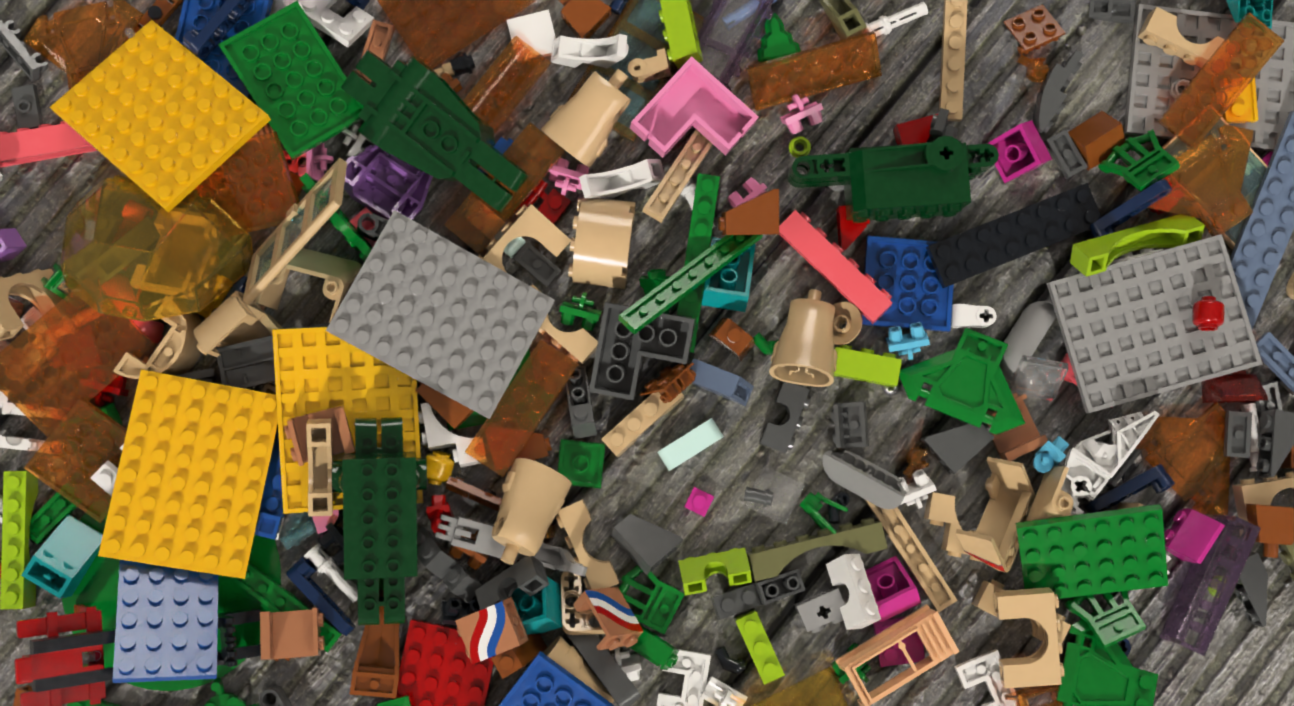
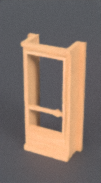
(932, 634)

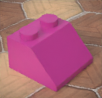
(1020, 151)
(1191, 535)
(892, 588)

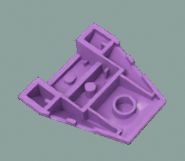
(386, 183)

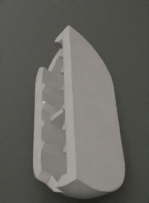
(1026, 335)
(864, 478)

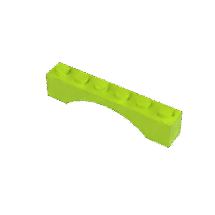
(1098, 253)
(19, 496)

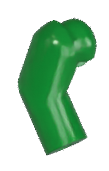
(765, 347)

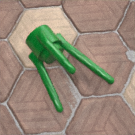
(812, 505)

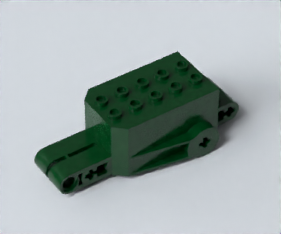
(430, 127)
(899, 179)

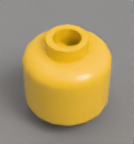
(439, 467)

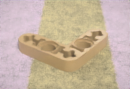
(582, 618)

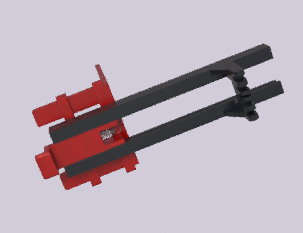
(57, 662)

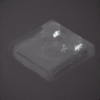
(1038, 377)
(784, 498)

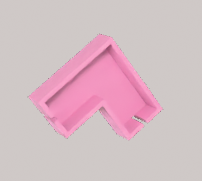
(694, 100)

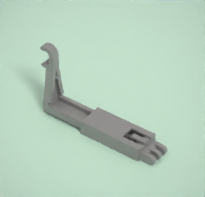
(549, 555)

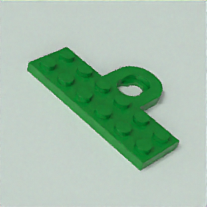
(342, 224)

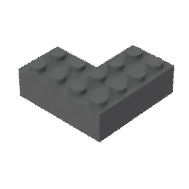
(622, 353)

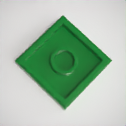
(582, 462)

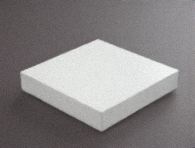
(535, 30)

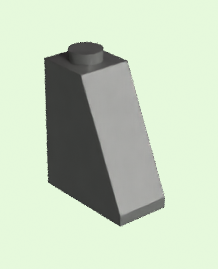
(957, 445)
(644, 541)

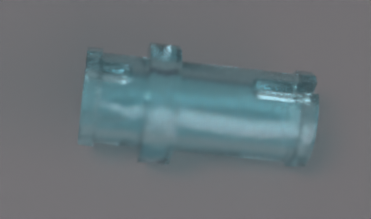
(295, 536)

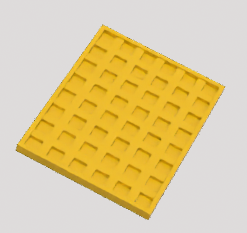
(160, 115)
(325, 372)
(191, 475)

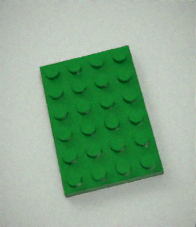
(293, 79)
(1094, 552)

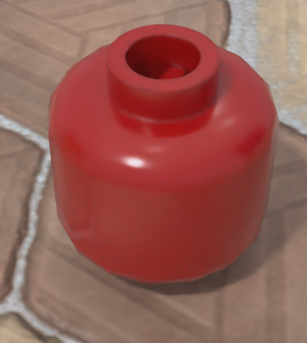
(1208, 313)

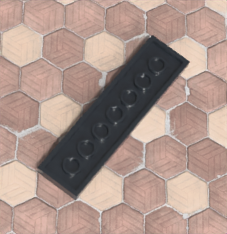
(1014, 235)

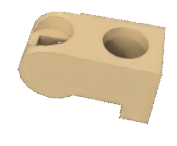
(650, 68)

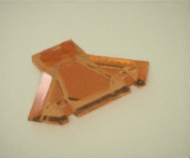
(82, 36)
(1211, 181)
(1193, 457)

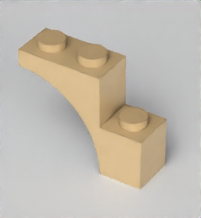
(941, 509)

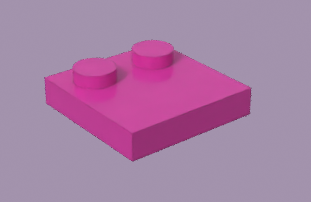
(894, 655)

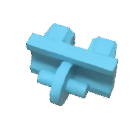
(907, 343)
(1050, 455)

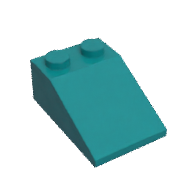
(731, 284)
(540, 611)

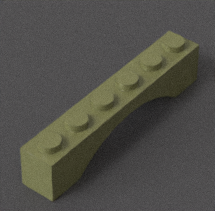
(844, 18)
(770, 561)

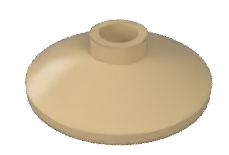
(850, 314)

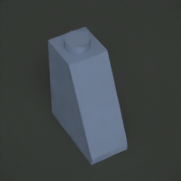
(721, 382)

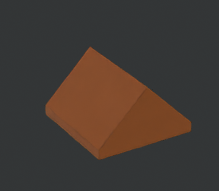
(1097, 138)

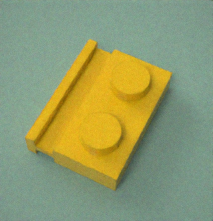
(1244, 107)

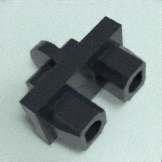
(331, 536)
(454, 610)

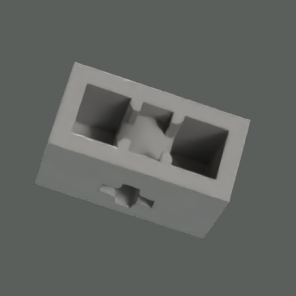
(809, 608)

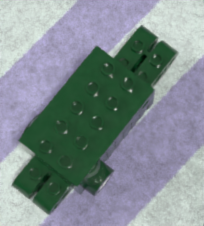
(379, 516)

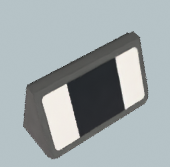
(1126, 469)

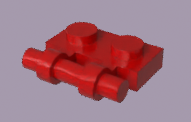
(553, 204)

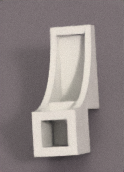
(597, 52)
(619, 181)
(439, 437)

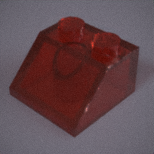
(1233, 389)

